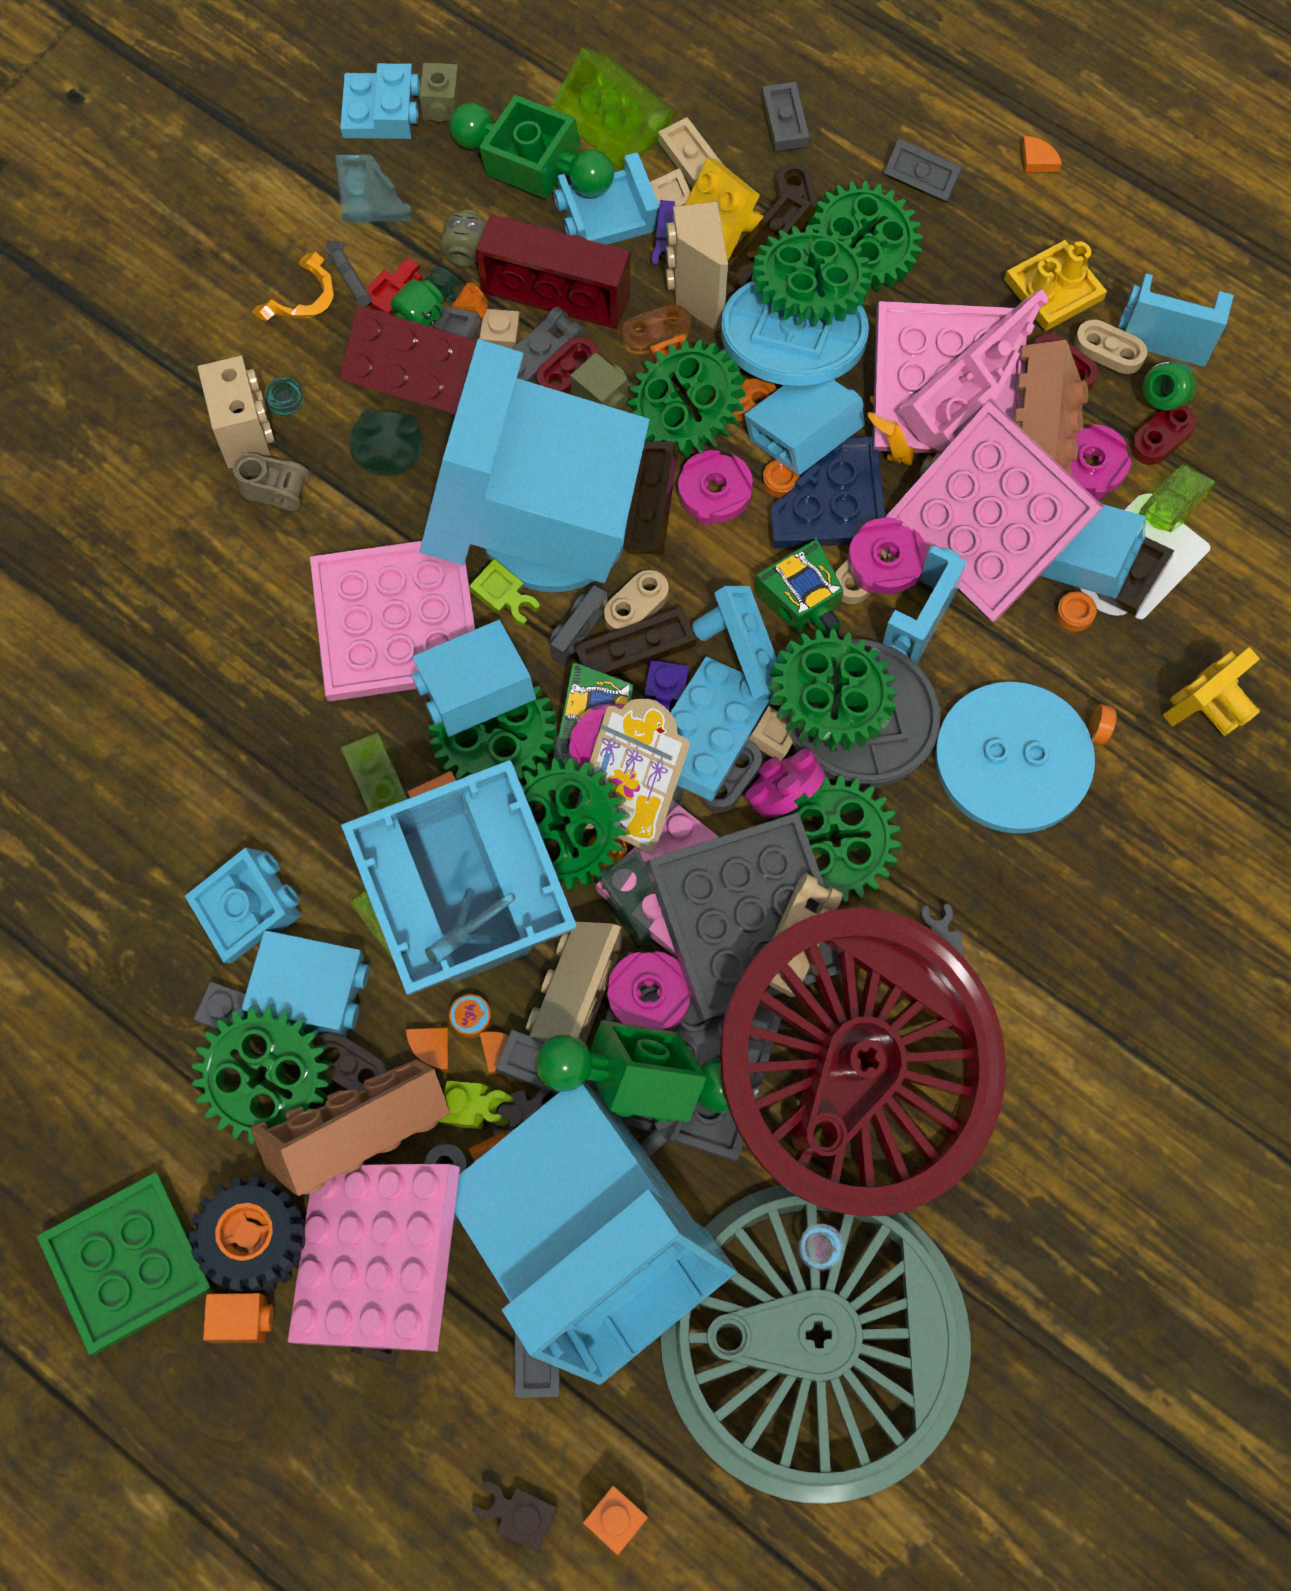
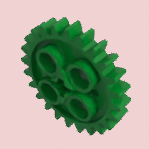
(887, 257)
(811, 275)
(716, 378)
(867, 692)
(499, 735)
(828, 806)
(596, 808)
(284, 1042)

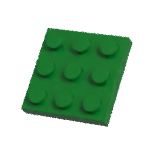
(124, 1263)

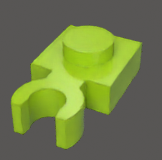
(500, 589)
(472, 1104)

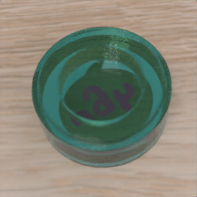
(445, 282)
(284, 396)

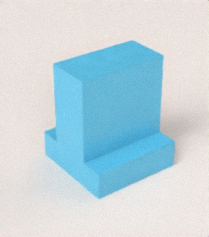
(533, 472)
(434, 848)
(585, 1237)

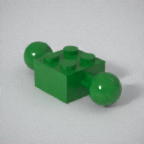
(531, 147)
(635, 1071)

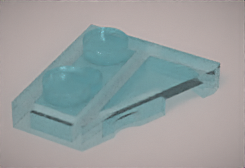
(366, 192)

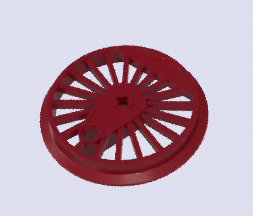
(841, 1094)

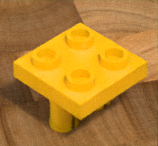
(734, 200)
(1062, 277)
(1217, 694)

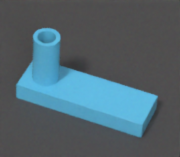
(748, 633)

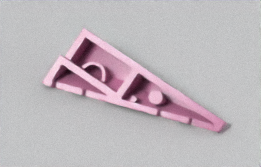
(972, 379)

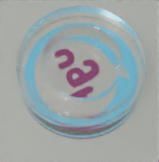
(821, 1247)

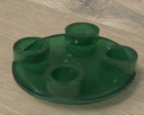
(386, 442)

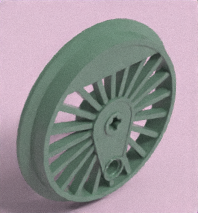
(777, 1345)

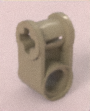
(277, 482)

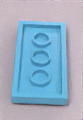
(717, 720)

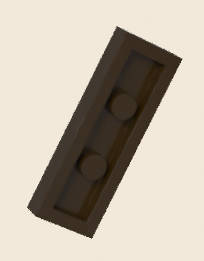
(785, 213)
(651, 499)
(637, 643)

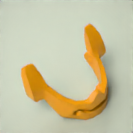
(311, 262)
(900, 450)

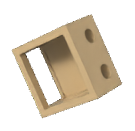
(230, 387)

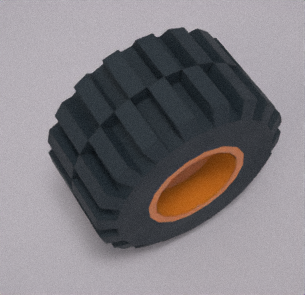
(248, 1236)

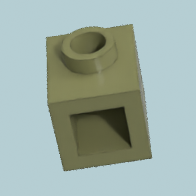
(442, 98)
(600, 383)

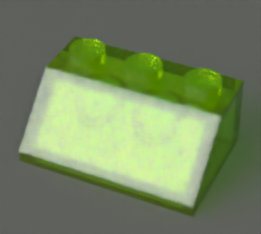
(611, 106)

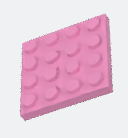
(917, 345)
(998, 508)
(381, 611)
(376, 1258)

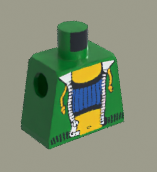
(802, 590)
(589, 689)

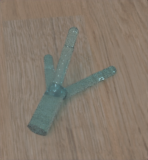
(461, 934)

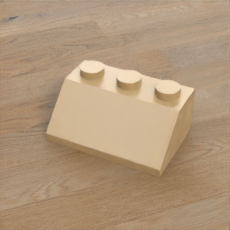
(697, 261)
(578, 983)

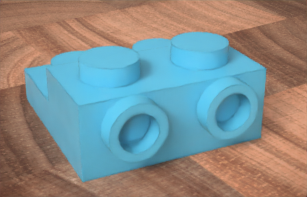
(380, 103)
(243, 902)

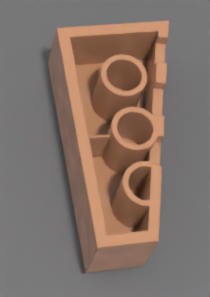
(1052, 400)
(351, 1127)

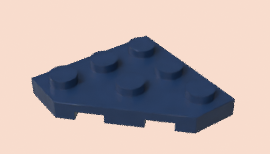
(831, 498)

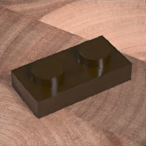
(1142, 577)

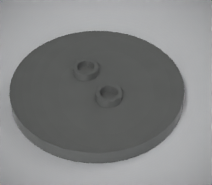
(902, 743)

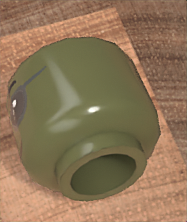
(461, 237)

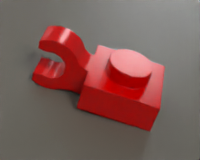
(387, 285)

